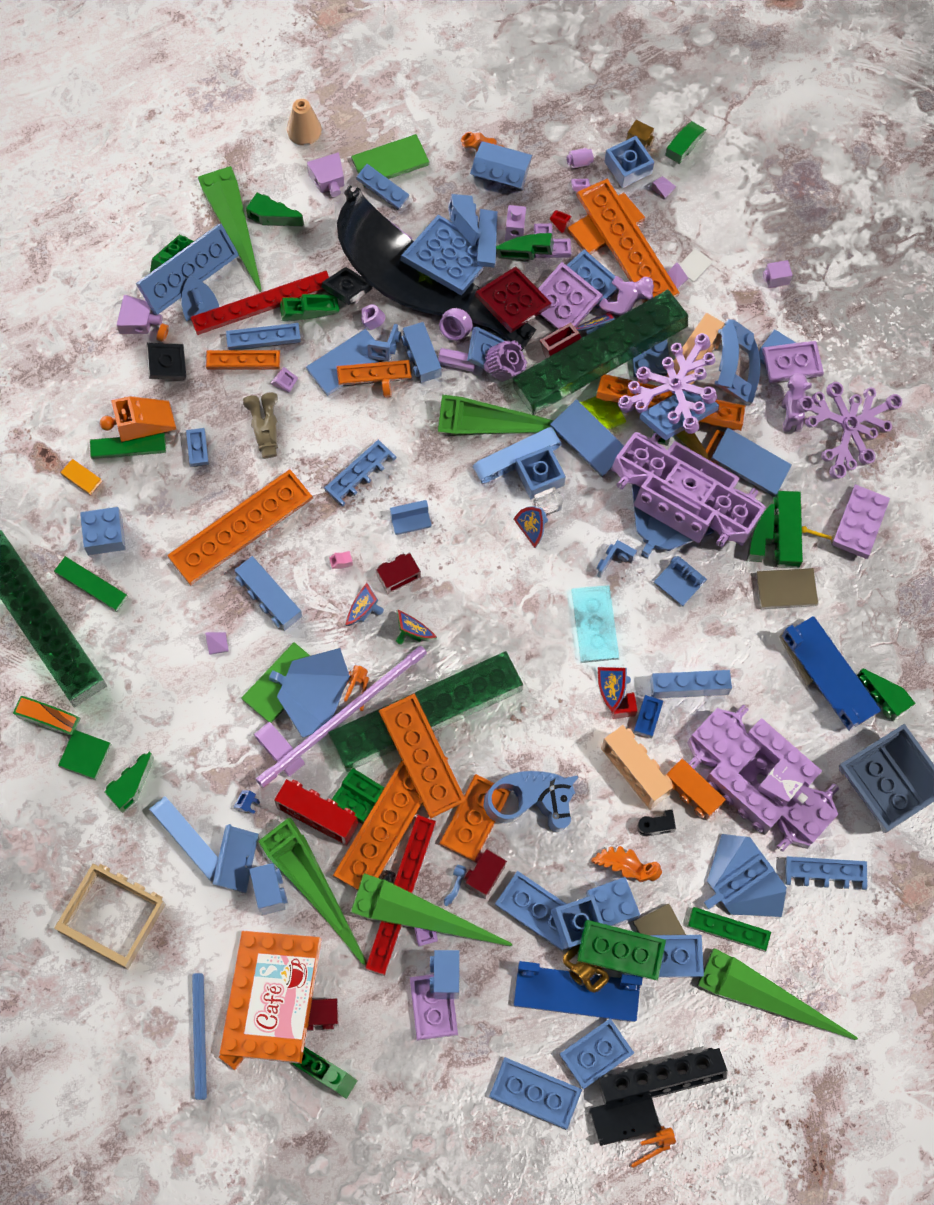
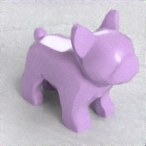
(628, 295)
(797, 387)

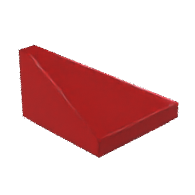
(560, 220)

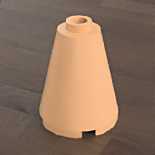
(303, 123)

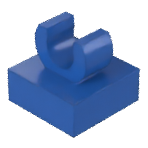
(244, 801)

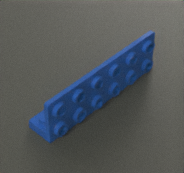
(831, 673)
(558, 992)

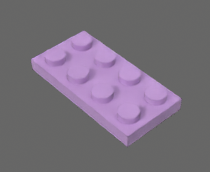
(861, 521)

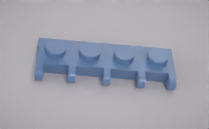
(358, 471)
(825, 870)

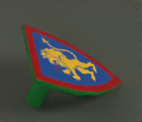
(412, 628)

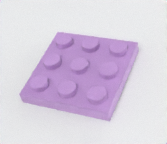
(570, 297)

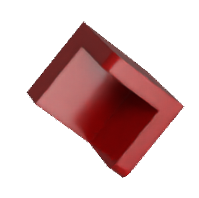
(627, 707)

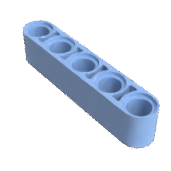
(504, 460)
(186, 837)

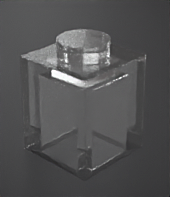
(549, 501)

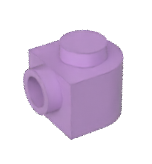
(372, 316)

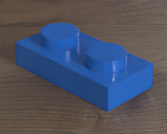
(648, 716)

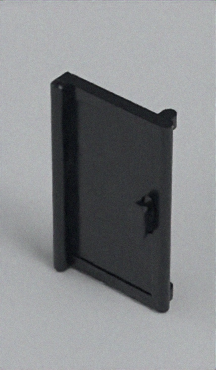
(618, 1123)

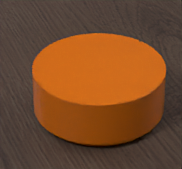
(162, 332)
(386, 387)

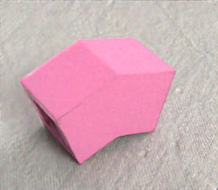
(341, 560)

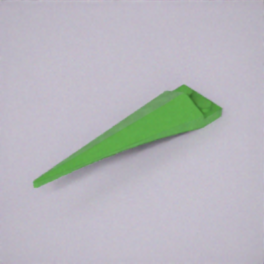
(224, 197)
(469, 416)
(294, 857)
(391, 904)
(738, 982)

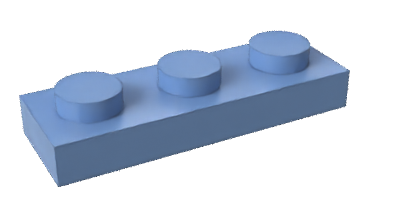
(382, 186)

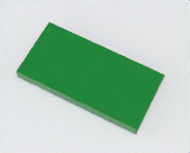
(621, 950)

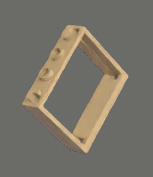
(120, 880)

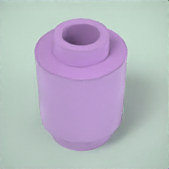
(580, 158)

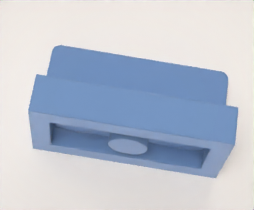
(410, 517)

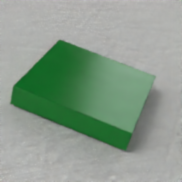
(84, 755)

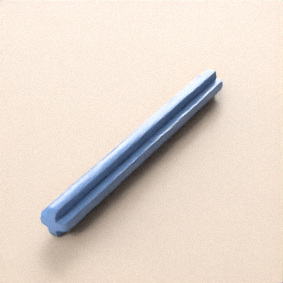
(199, 1036)

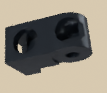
(656, 826)

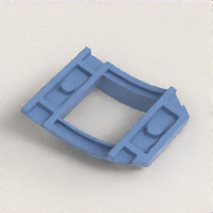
(735, 337)

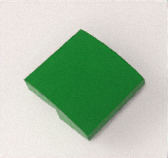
(358, 794)

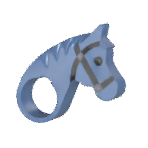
(536, 788)

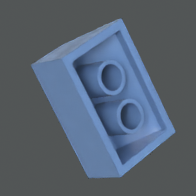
(501, 165)

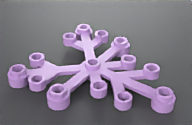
(645, 395)
(866, 415)

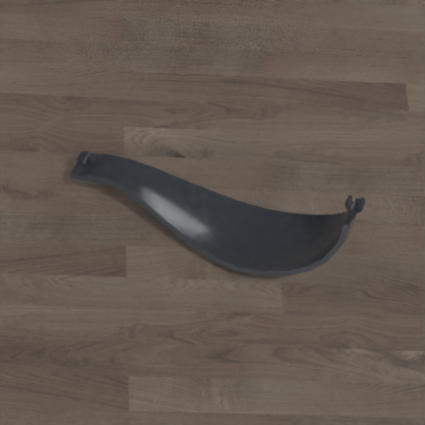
(375, 253)

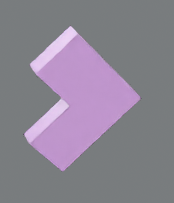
(561, 247)

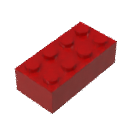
(316, 812)

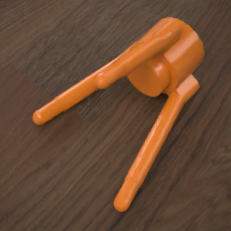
(357, 676)
(663, 1138)

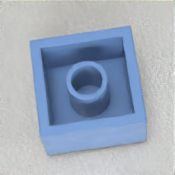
(629, 161)
(540, 471)
(102, 531)
(267, 888)
(615, 902)
(571, 919)
(446, 974)

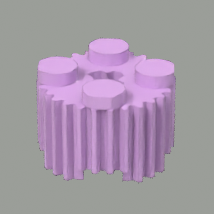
(505, 360)

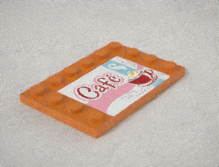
(271, 997)

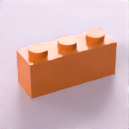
(695, 790)

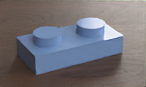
(197, 447)

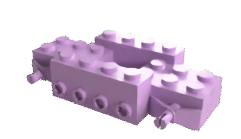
(687, 490)
(741, 757)

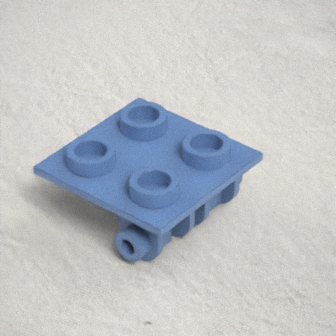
(680, 580)

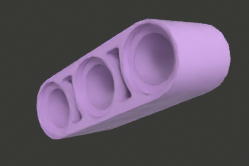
(277, 747)

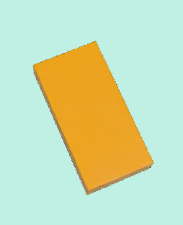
(81, 477)

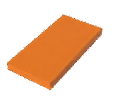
(588, 236)
(470, 822)

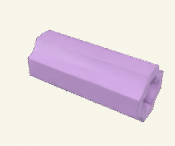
(455, 359)

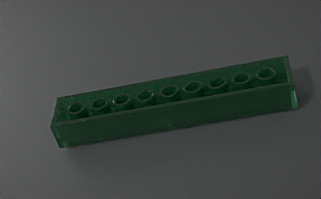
(600, 352)
(46, 628)
(441, 703)

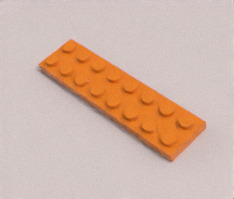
(624, 236)
(728, 414)
(240, 527)
(381, 830)

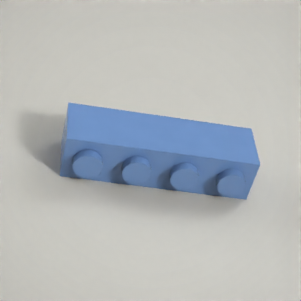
(268, 593)
(690, 684)

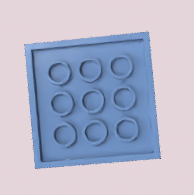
(444, 255)

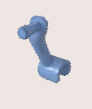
(460, 873)

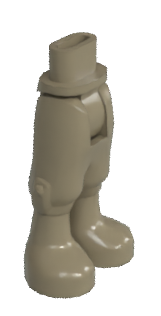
(264, 429)

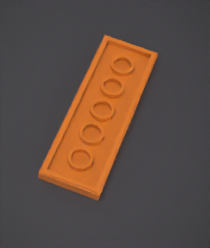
(422, 756)

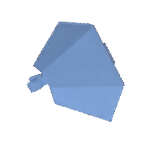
(657, 533)
(312, 689)
(745, 879)

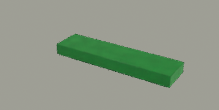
(115, 448)
(91, 584)
(729, 929)

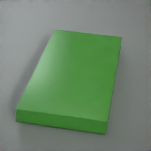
(393, 158)
(263, 694)

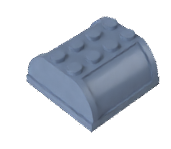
(892, 777)

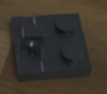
(347, 286)
(166, 361)

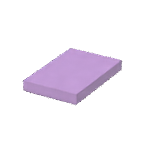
(794, 358)
(432, 1016)

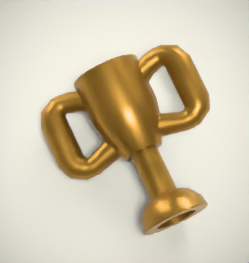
(583, 972)

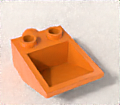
(139, 417)

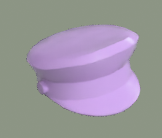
(455, 324)

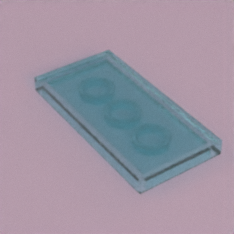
(595, 624)

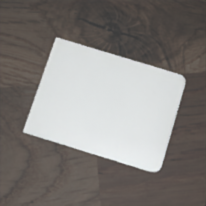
(695, 264)

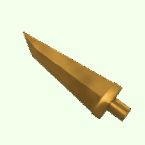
(692, 443)

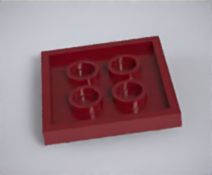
(513, 299)

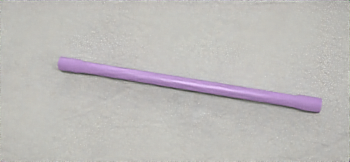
(272, 772)

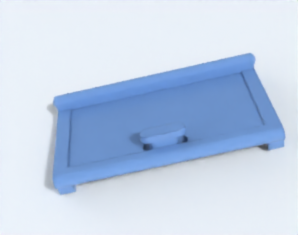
(233, 857)

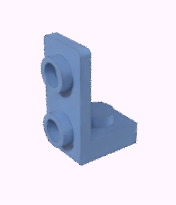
(384, 350)
(620, 549)

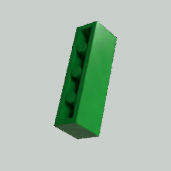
(788, 529)

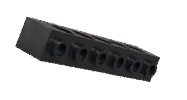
(656, 1087)

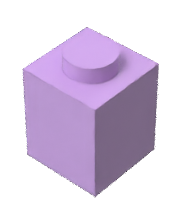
(777, 274)

